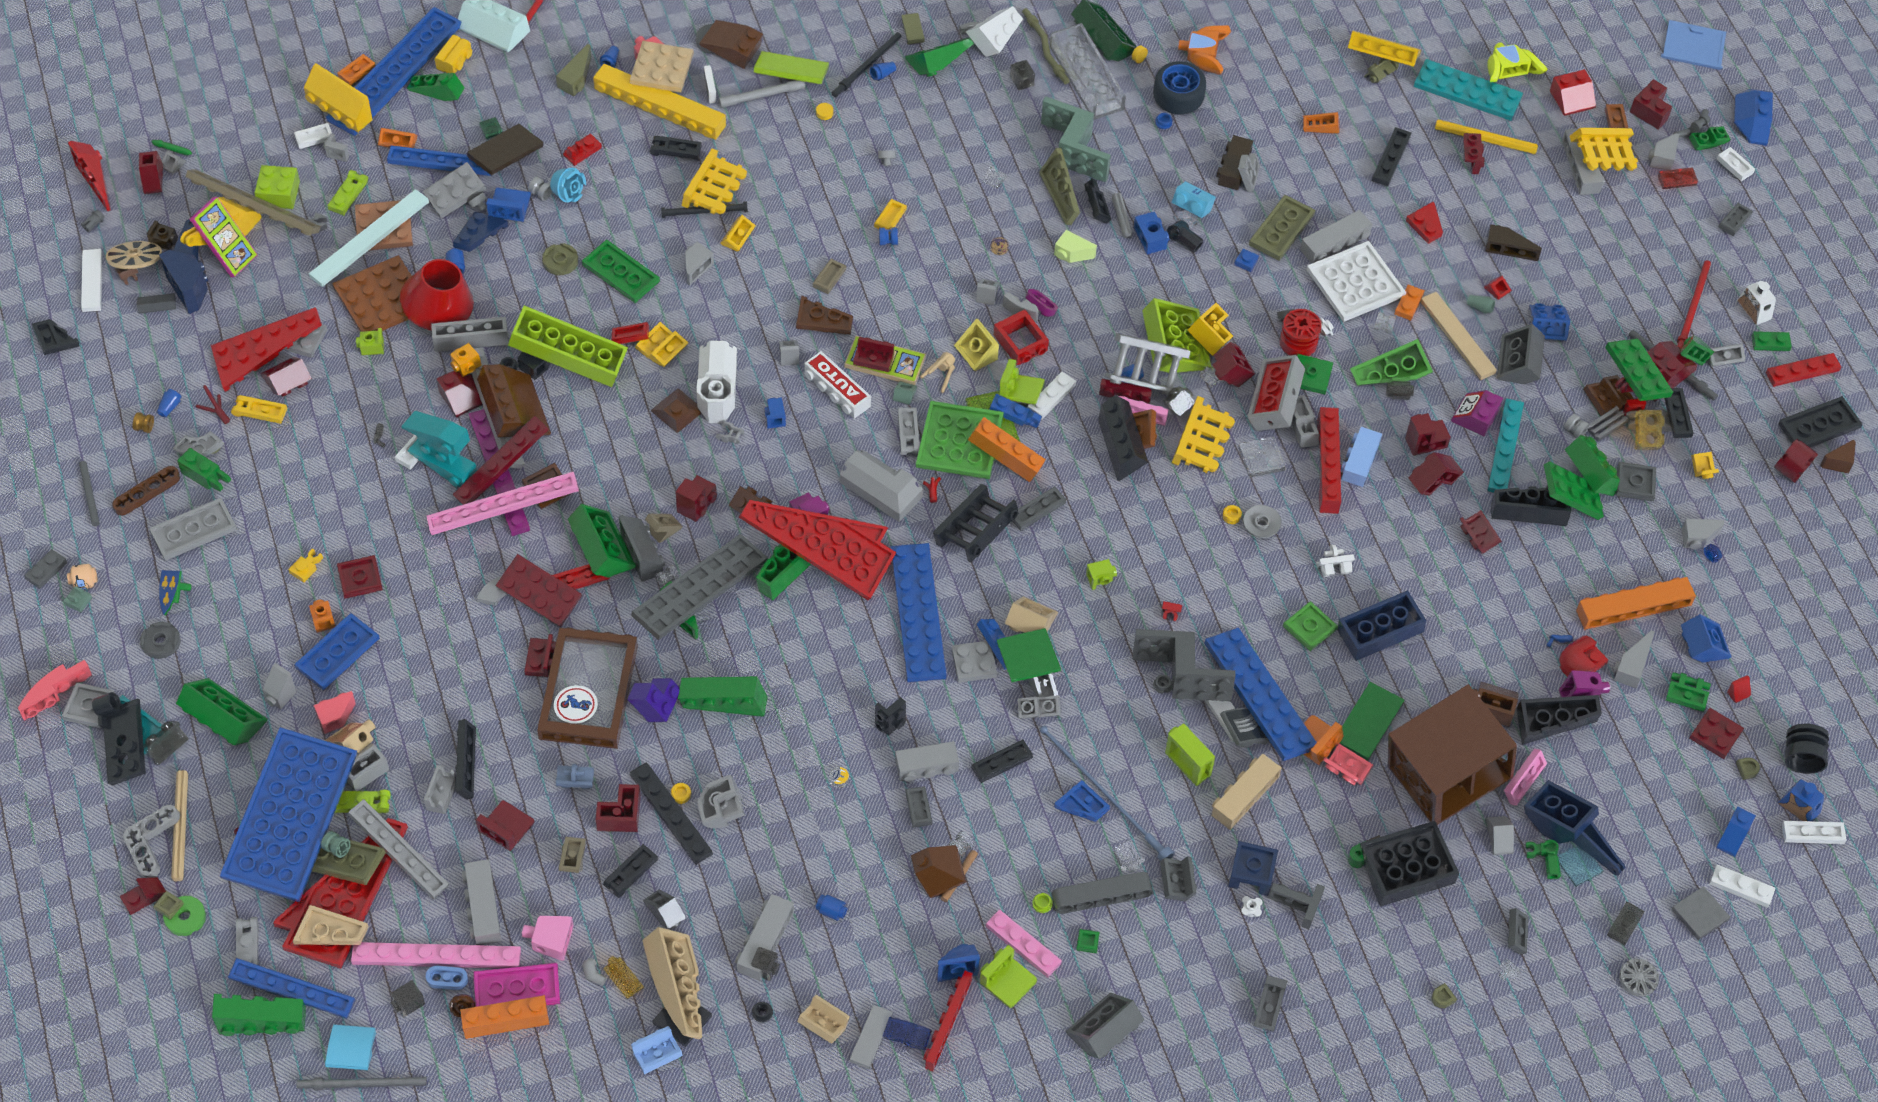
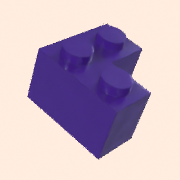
(655, 699)

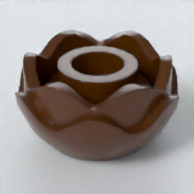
(459, 1002)

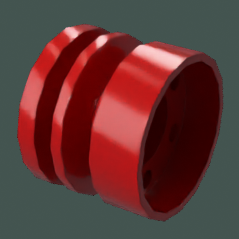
(1300, 332)

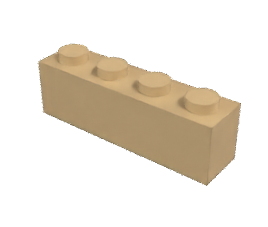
(1245, 791)

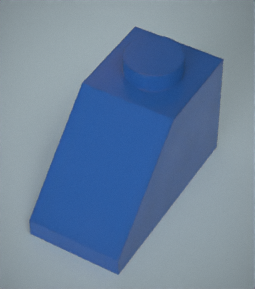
(1736, 831)

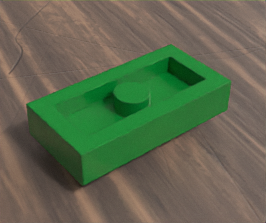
(1771, 341)

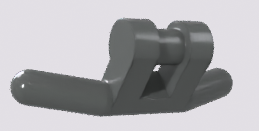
(1695, 126)

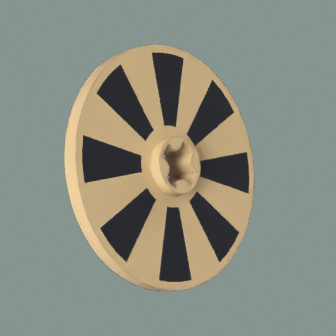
(133, 255)

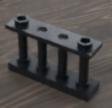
(964, 512)

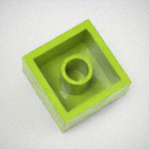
(278, 185)

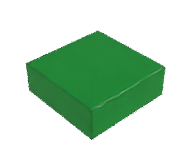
(1087, 941)

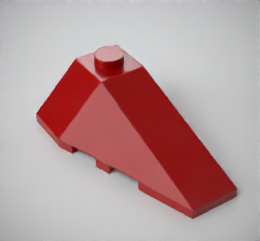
(89, 165)

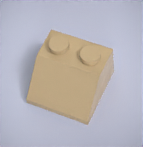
(1029, 616)

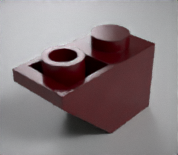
(151, 172)

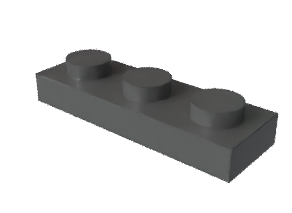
(1039, 508)

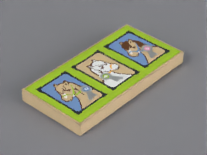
(904, 367)

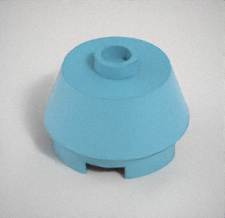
(568, 184)

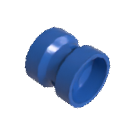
(884, 236)

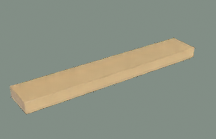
(1458, 336)

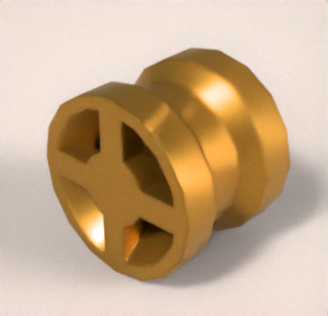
(143, 422)

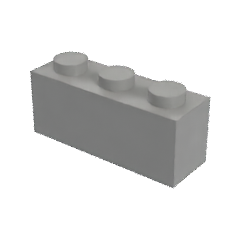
(927, 761)

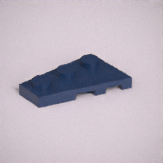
(477, 230)

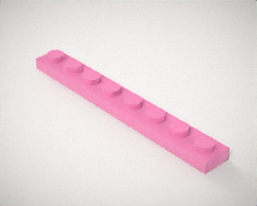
(502, 503)
(436, 955)

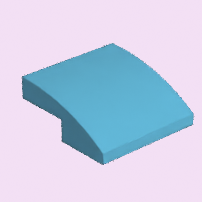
(350, 1047)

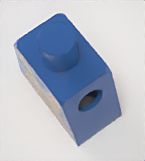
(1803, 801)

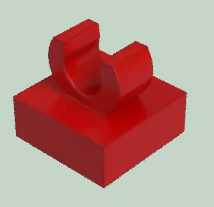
(1171, 608)

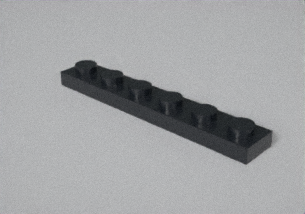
(671, 813)

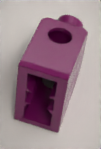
(1583, 684)

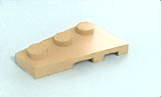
(329, 928)

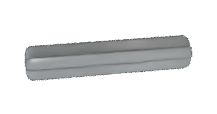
(1122, 215)

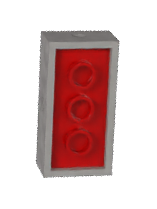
(1276, 393)

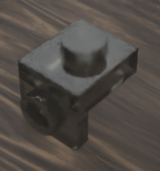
(767, 962)

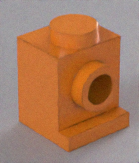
(322, 615)

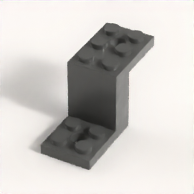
(1186, 679)

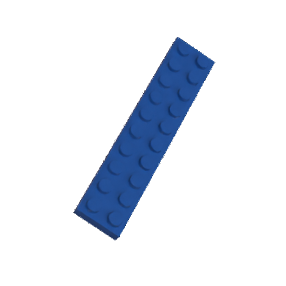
(404, 61)

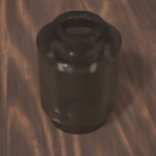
(1400, 390)

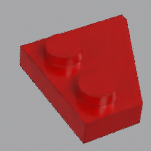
(1426, 222)

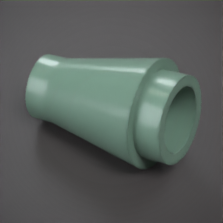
(1482, 303)

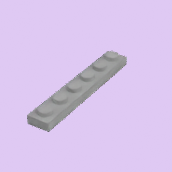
(398, 849)

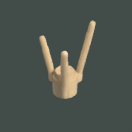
(944, 363)

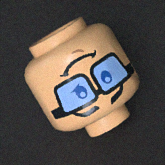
(82, 576)

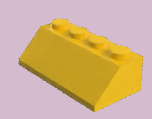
(337, 98)

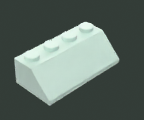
(493, 23)

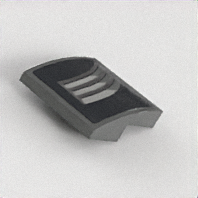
(1243, 727)

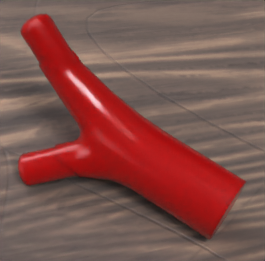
(932, 489)

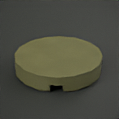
(560, 259)

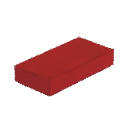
(630, 333)

